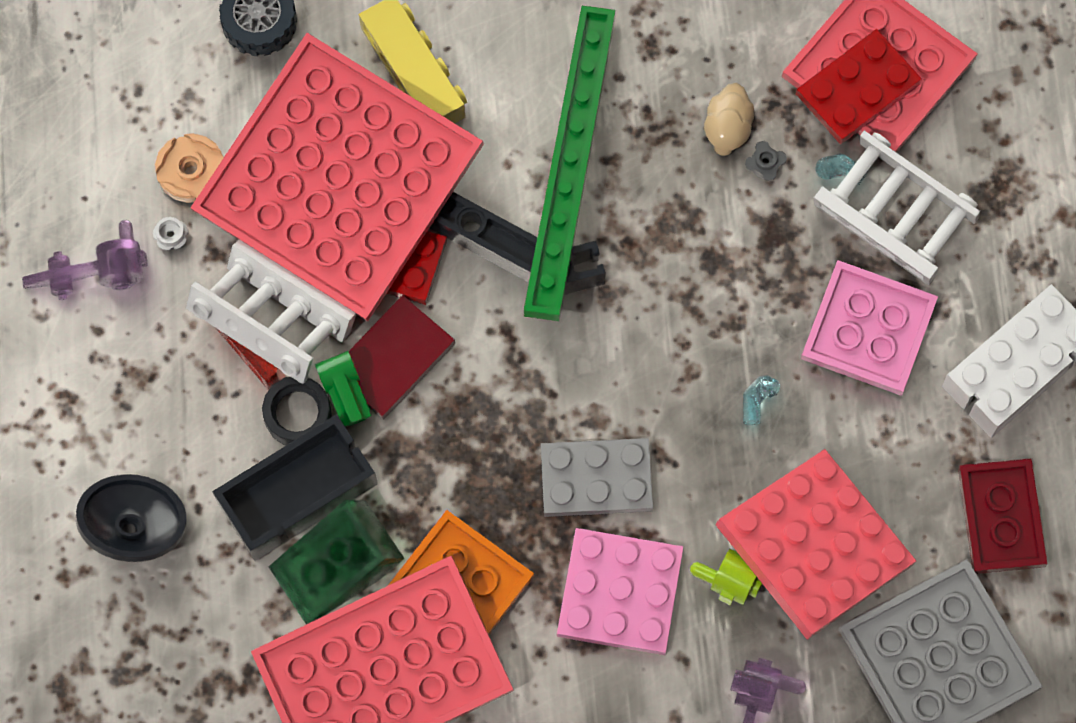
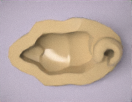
(729, 119)

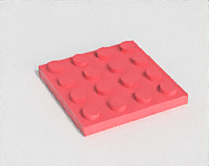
(924, 45)
(815, 543)

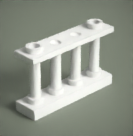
(893, 242)
(283, 286)

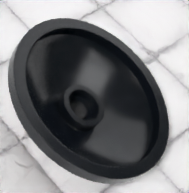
(131, 518)

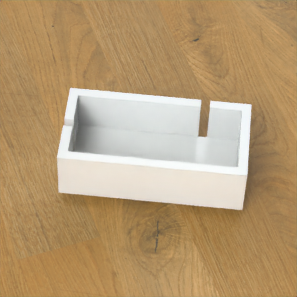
(1017, 362)

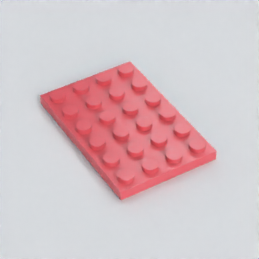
(388, 657)

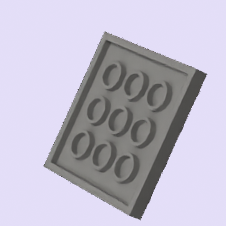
(941, 652)

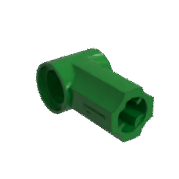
(341, 382)

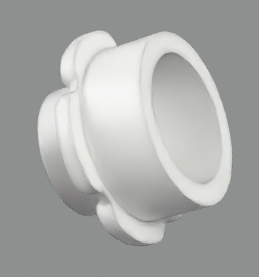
(167, 225)

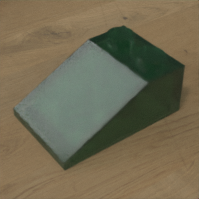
(336, 560)

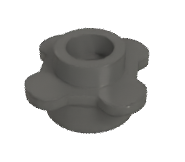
(760, 169)

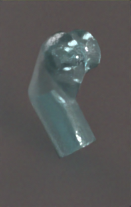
(835, 166)
(754, 395)

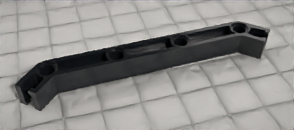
(508, 244)

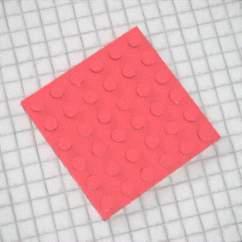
(337, 176)

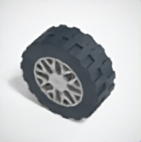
(258, 25)

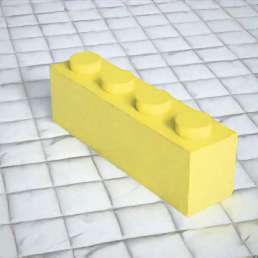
(409, 58)

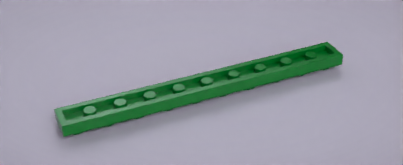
(569, 164)

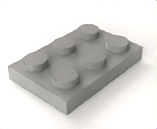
(596, 477)

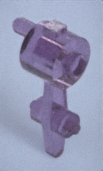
(116, 264)
(758, 686)

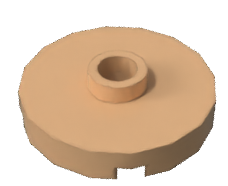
(177, 157)

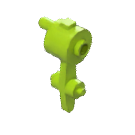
(733, 579)

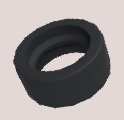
(281, 389)

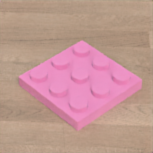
(869, 327)
(620, 591)

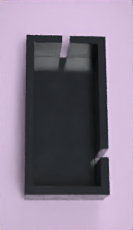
(295, 487)

